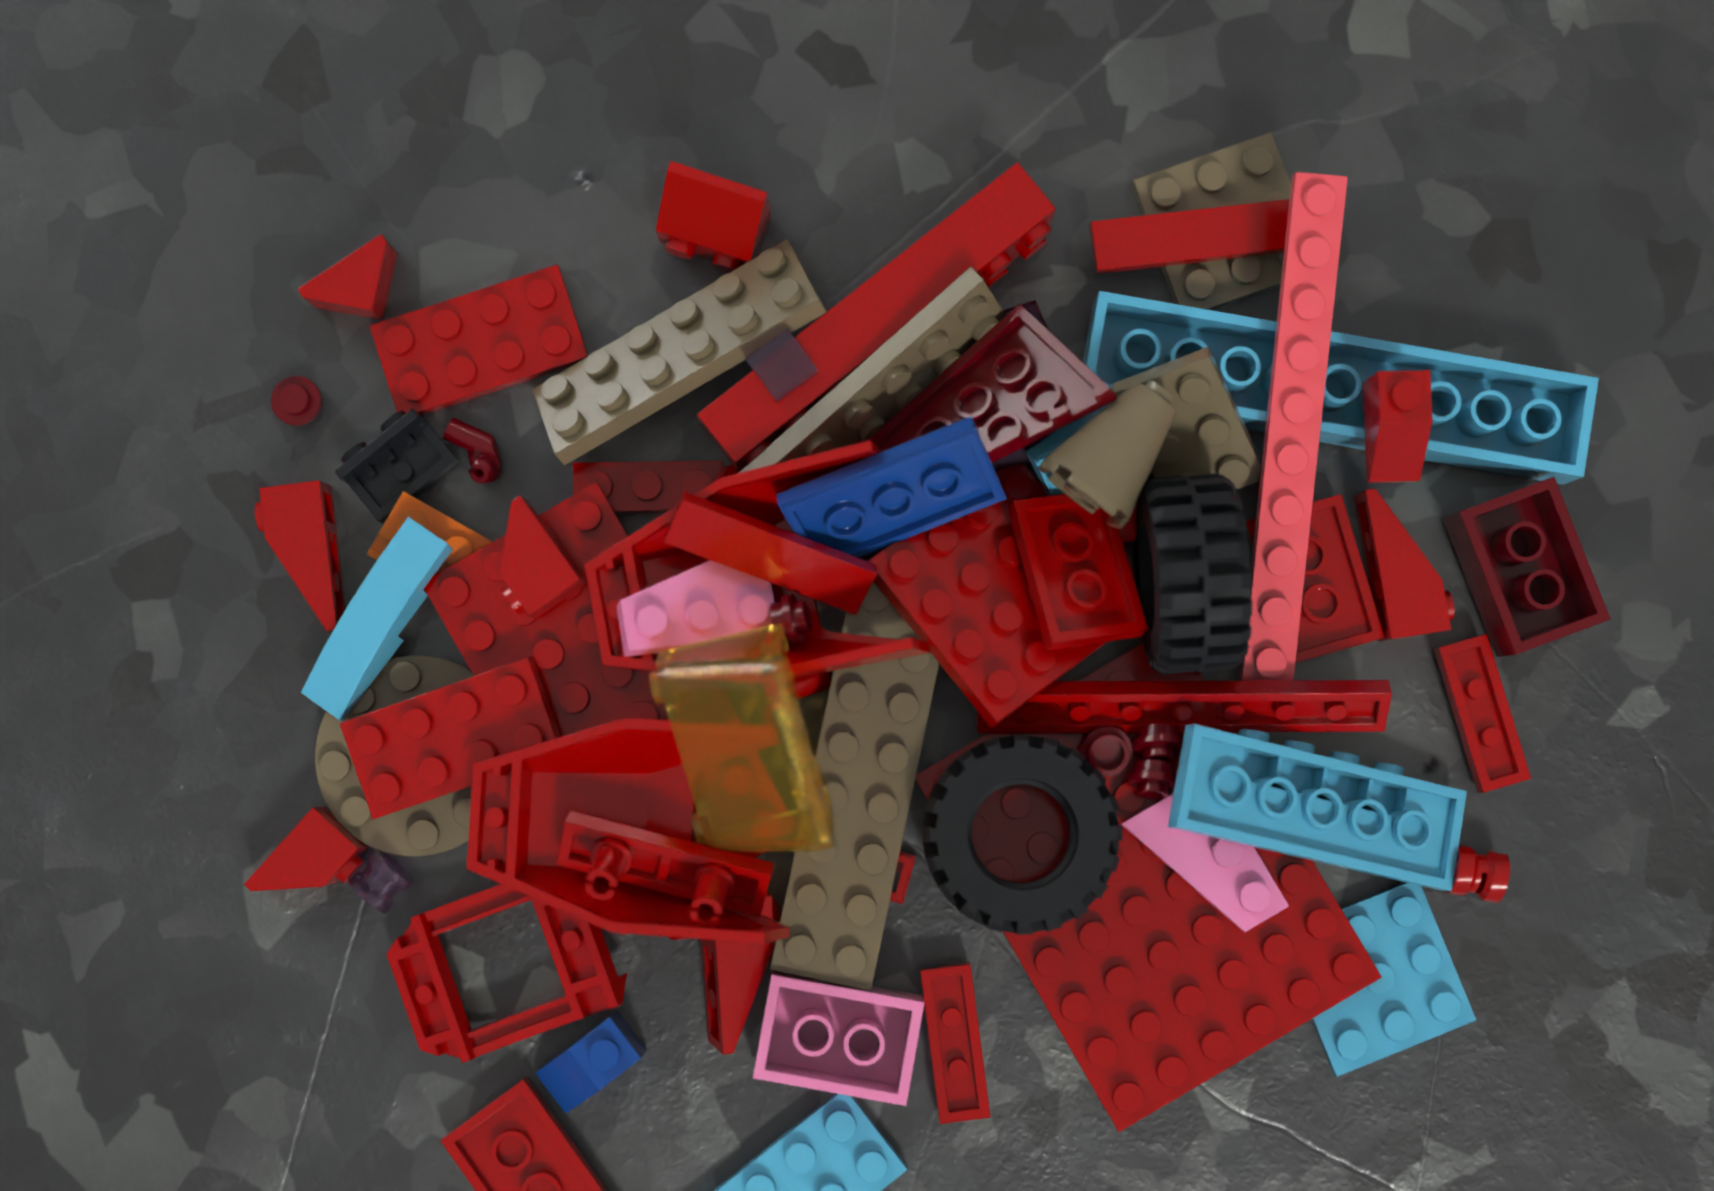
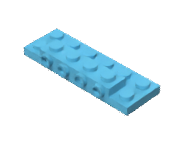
(1317, 806)

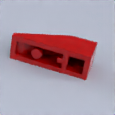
(304, 536)
(1400, 577)
(731, 982)

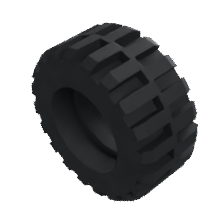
(1193, 573)
(1090, 849)

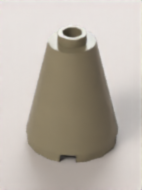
(1113, 452)

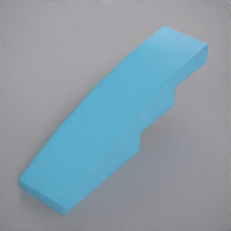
(374, 618)

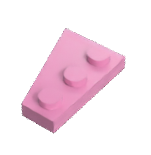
(693, 608)
(1219, 870)

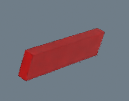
(1189, 236)
(770, 553)

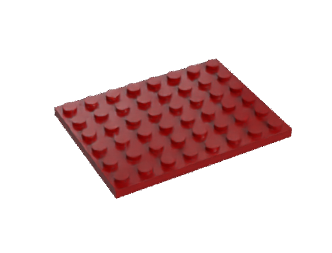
(1153, 976)

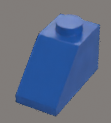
(591, 1062)

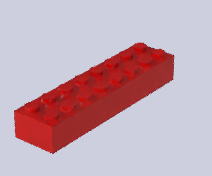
(984, 233)

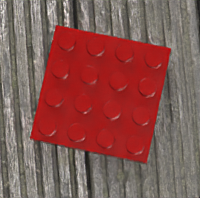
(973, 604)

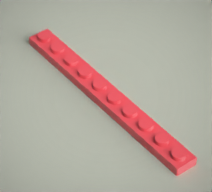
(1293, 423)

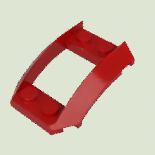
(433, 998)

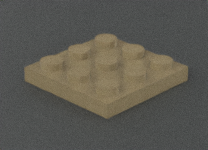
(1226, 177)

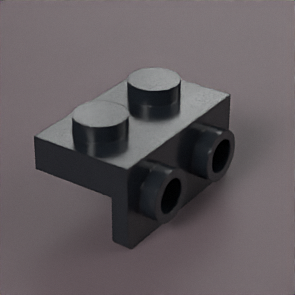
(400, 459)

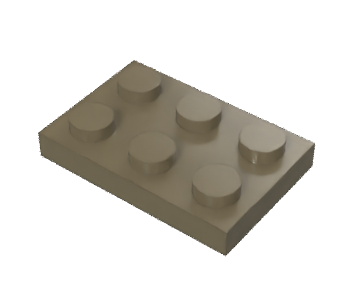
(1207, 426)

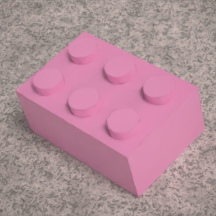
(839, 1038)

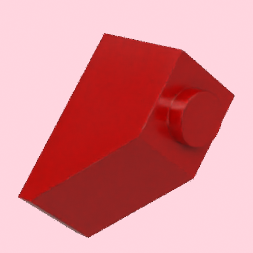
(1396, 425)
(534, 563)
(311, 856)

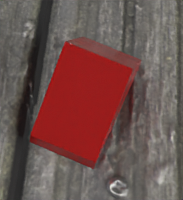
(356, 283)

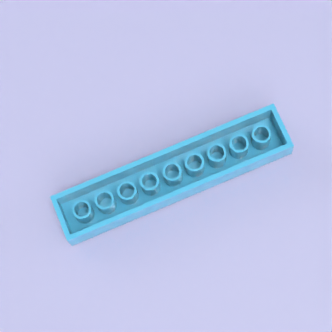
(1483, 409)

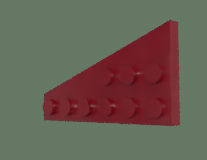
(1012, 383)

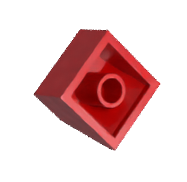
(711, 217)

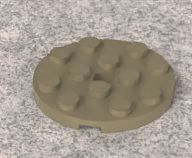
(413, 831)

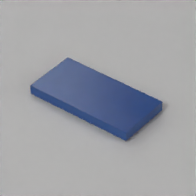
(896, 492)

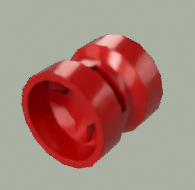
(1481, 874)

